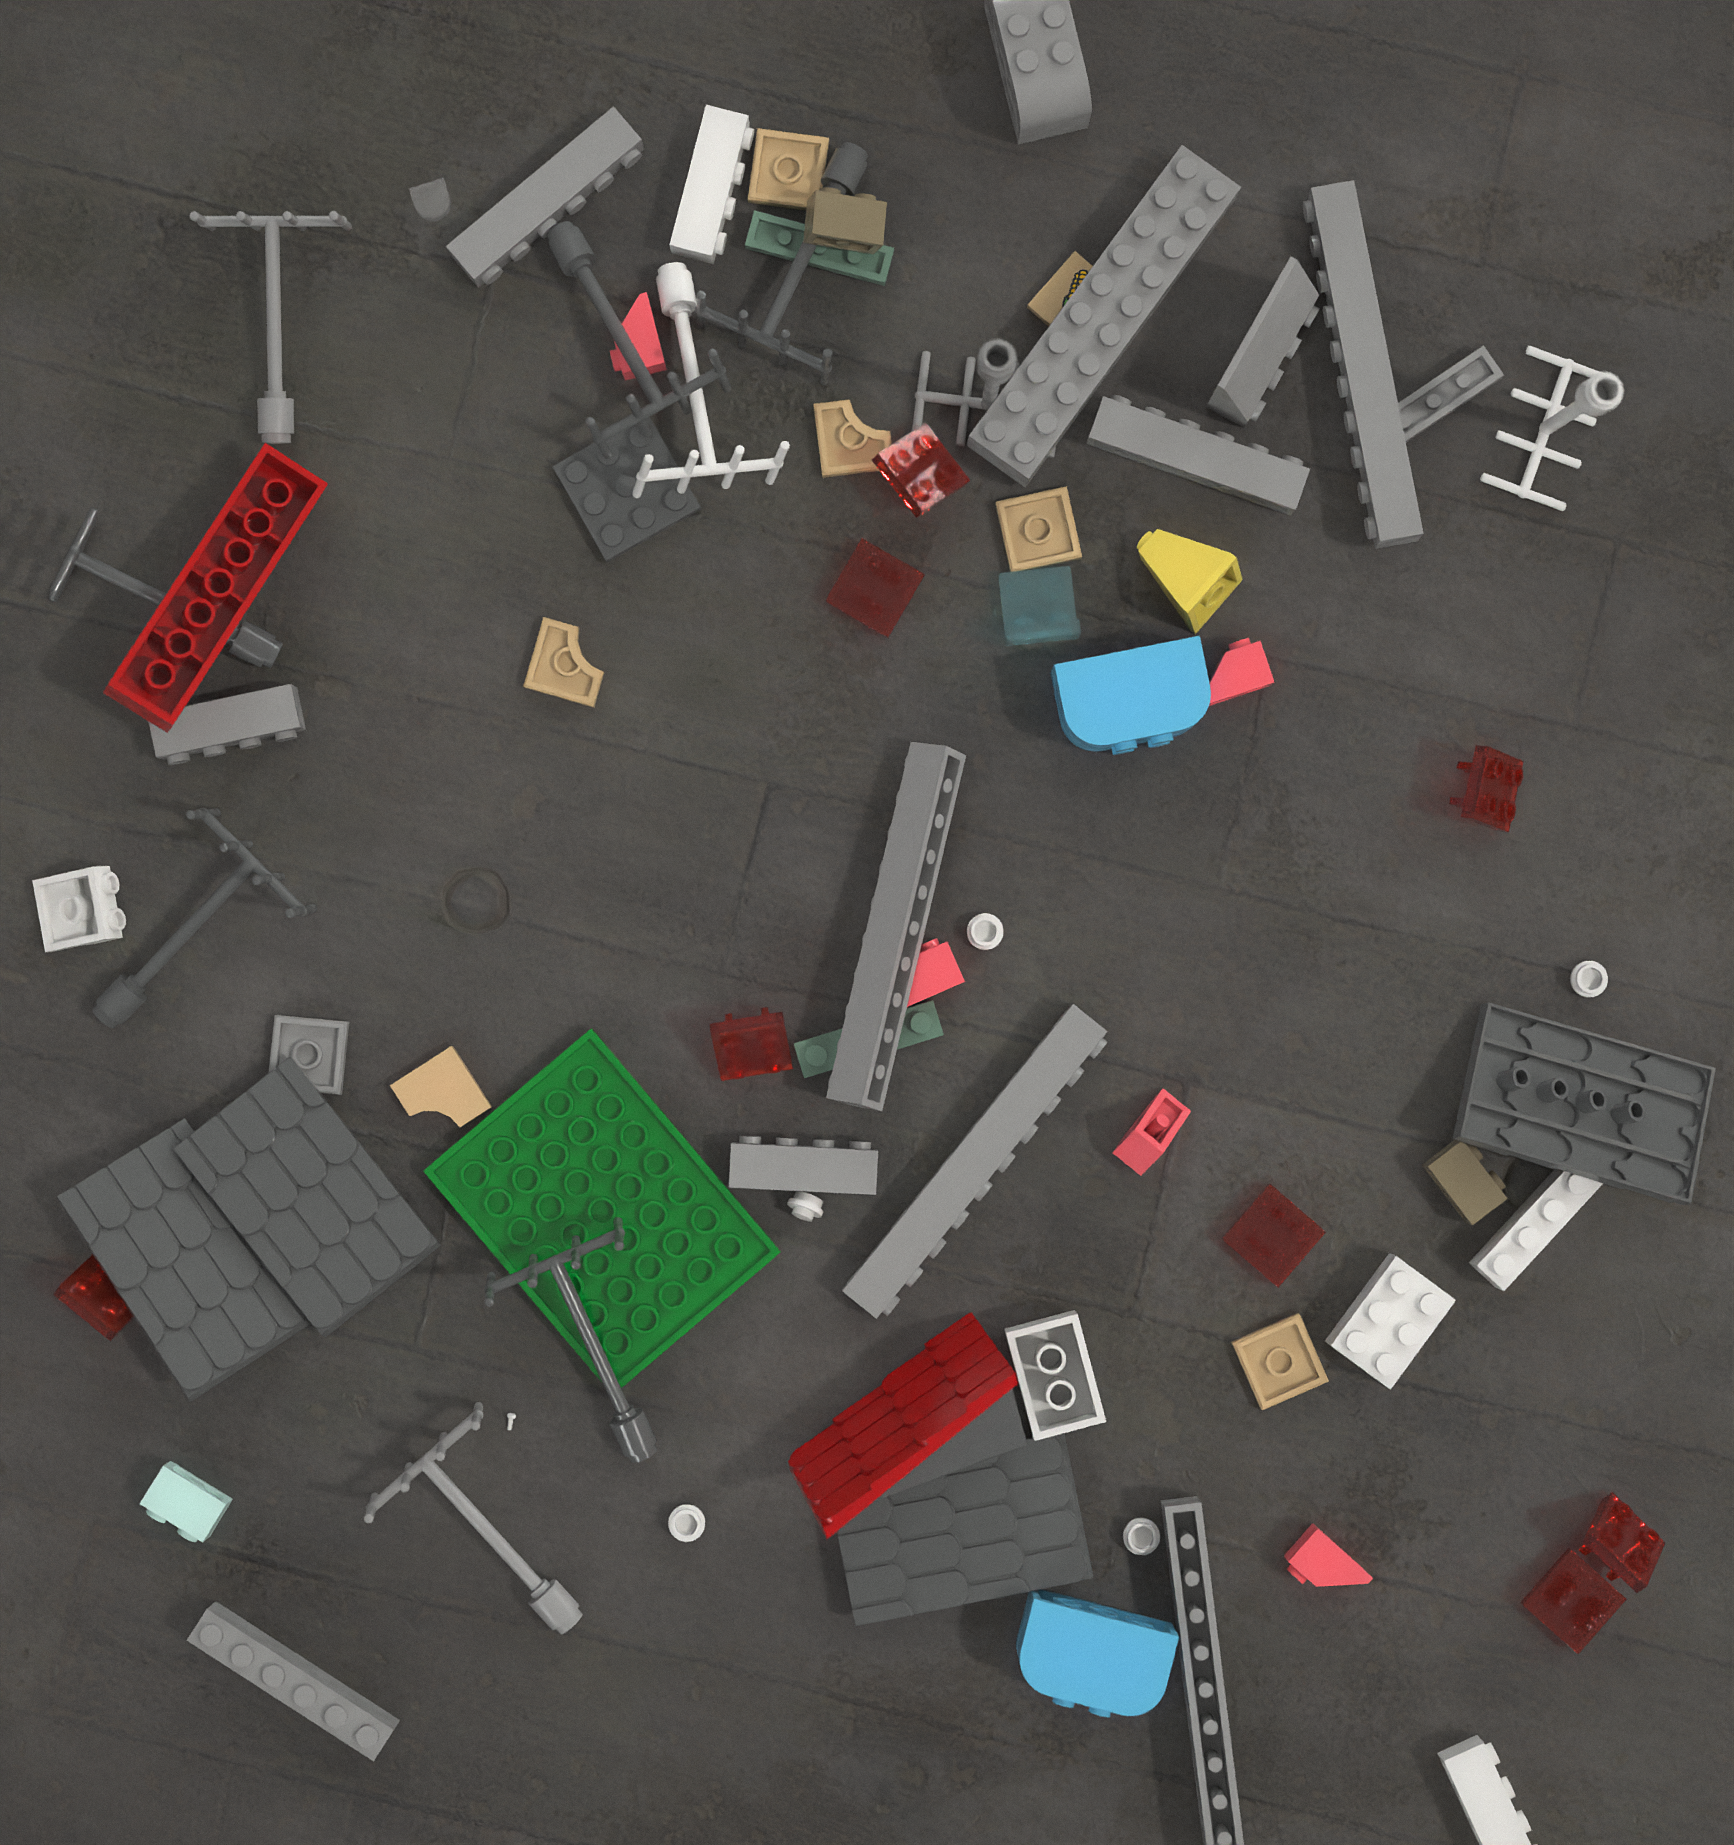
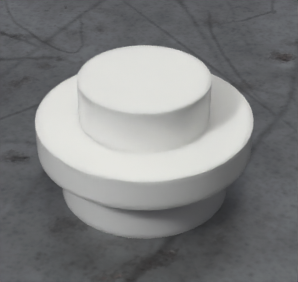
(985, 931)
(1589, 979)
(805, 1206)
(686, 1523)
(1141, 1536)

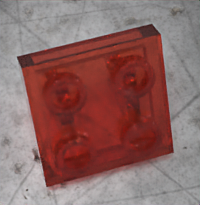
(921, 470)
(874, 588)
(1490, 788)
(751, 1045)
(1273, 1235)
(95, 1299)
(1623, 1543)
(1573, 1600)

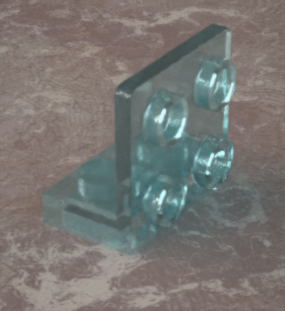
(1038, 606)

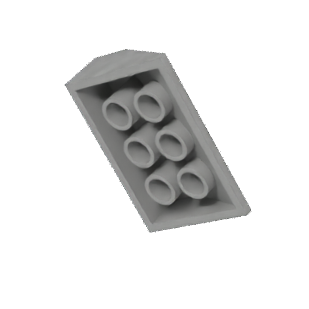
(1265, 346)

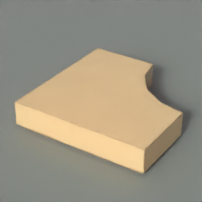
(846, 442)
(559, 666)
(444, 1087)

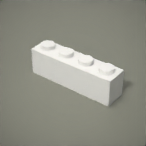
(710, 184)
(1532, 1227)
(1484, 1794)

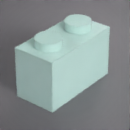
(185, 1502)

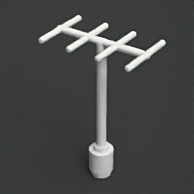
(677, 302)
(1592, 398)

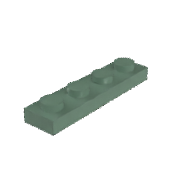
(784, 237)
(819, 1053)

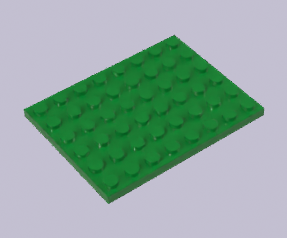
(570, 1160)

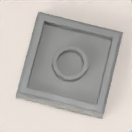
(315, 1046)

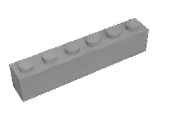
(546, 197)
(1198, 455)
(293, 1680)

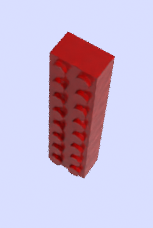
(215, 588)

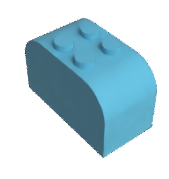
(1132, 696)
(1094, 1654)

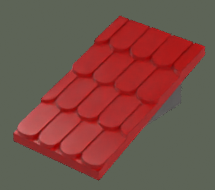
(923, 1422)

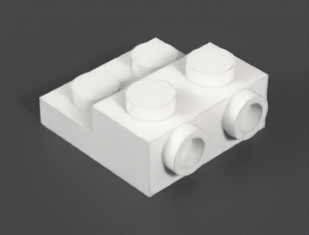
(78, 908)

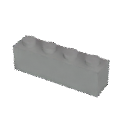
(231, 722)
(803, 1167)

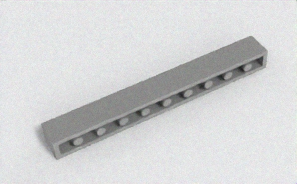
(1363, 364)
(896, 926)
(974, 1161)
(1202, 1671)

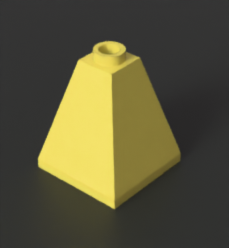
(1190, 574)

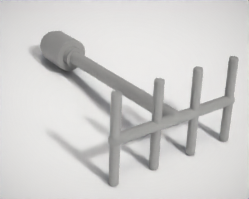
(994, 365)
(273, 410)
(548, 1598)

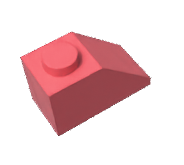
(643, 334)
(1240, 671)
(934, 971)
(1152, 1132)
(1323, 1561)

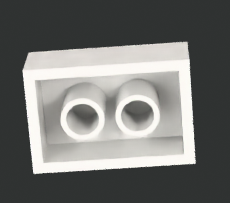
(1390, 1320)
(1055, 1375)

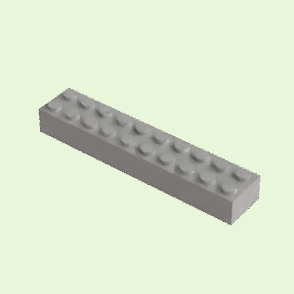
(1103, 316)

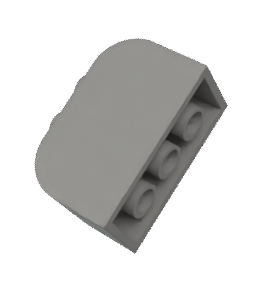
(1040, 66)

